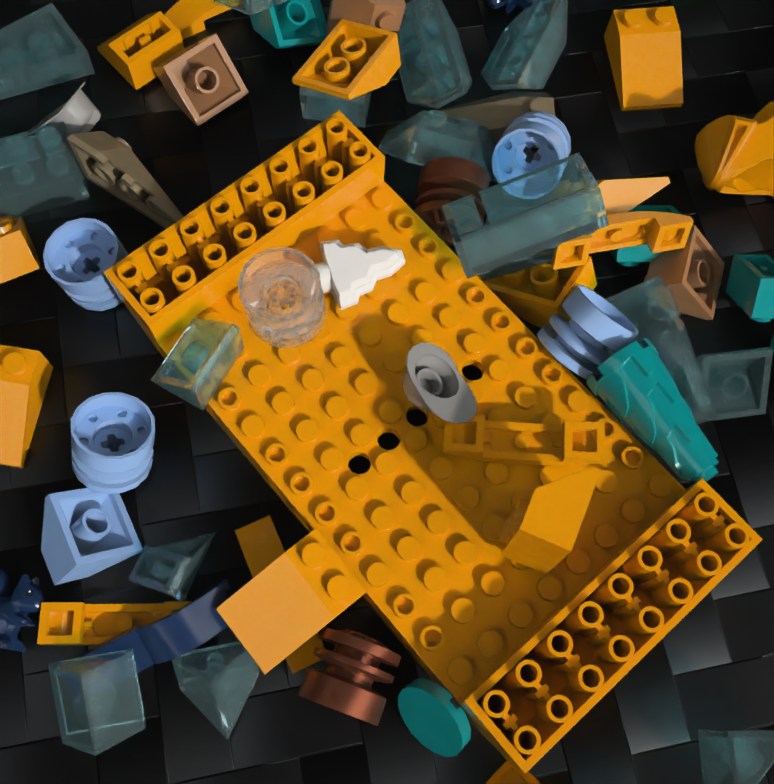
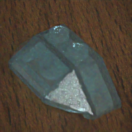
(528, 47)
(431, 55)
(436, 136)

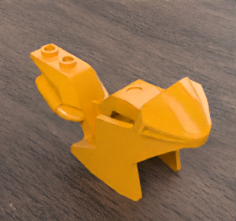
(738, 154)

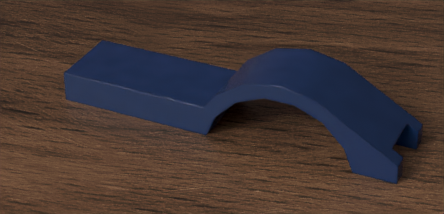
(173, 634)

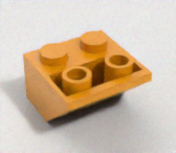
(142, 47)
(16, 249)

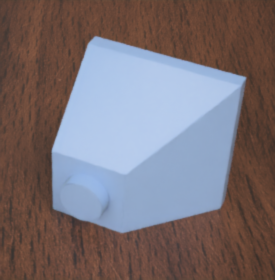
(85, 533)

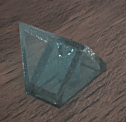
(171, 566)
(217, 682)

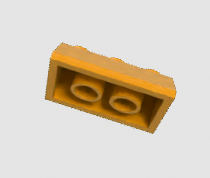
(548, 523)

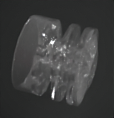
(279, 279)

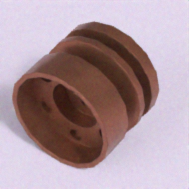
(444, 182)
(350, 675)

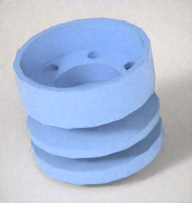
(513, 153)
(77, 261)
(582, 339)
(112, 442)

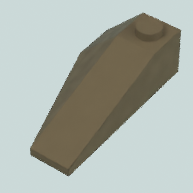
(501, 110)
(118, 170)

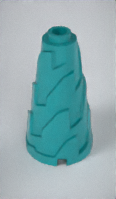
(648, 401)

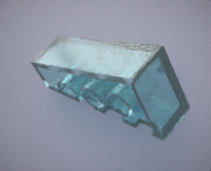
(40, 53)

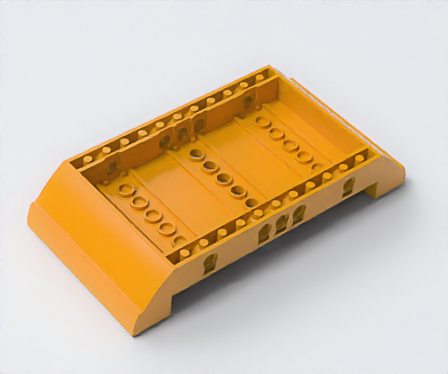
(424, 524)

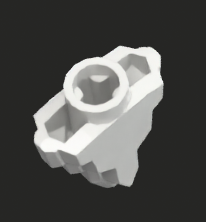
(354, 270)

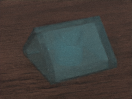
(320, 106)
(200, 360)
(738, 381)
(97, 700)
(735, 755)

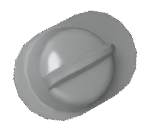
(77, 114)
(436, 384)

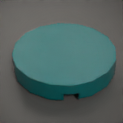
(433, 717)

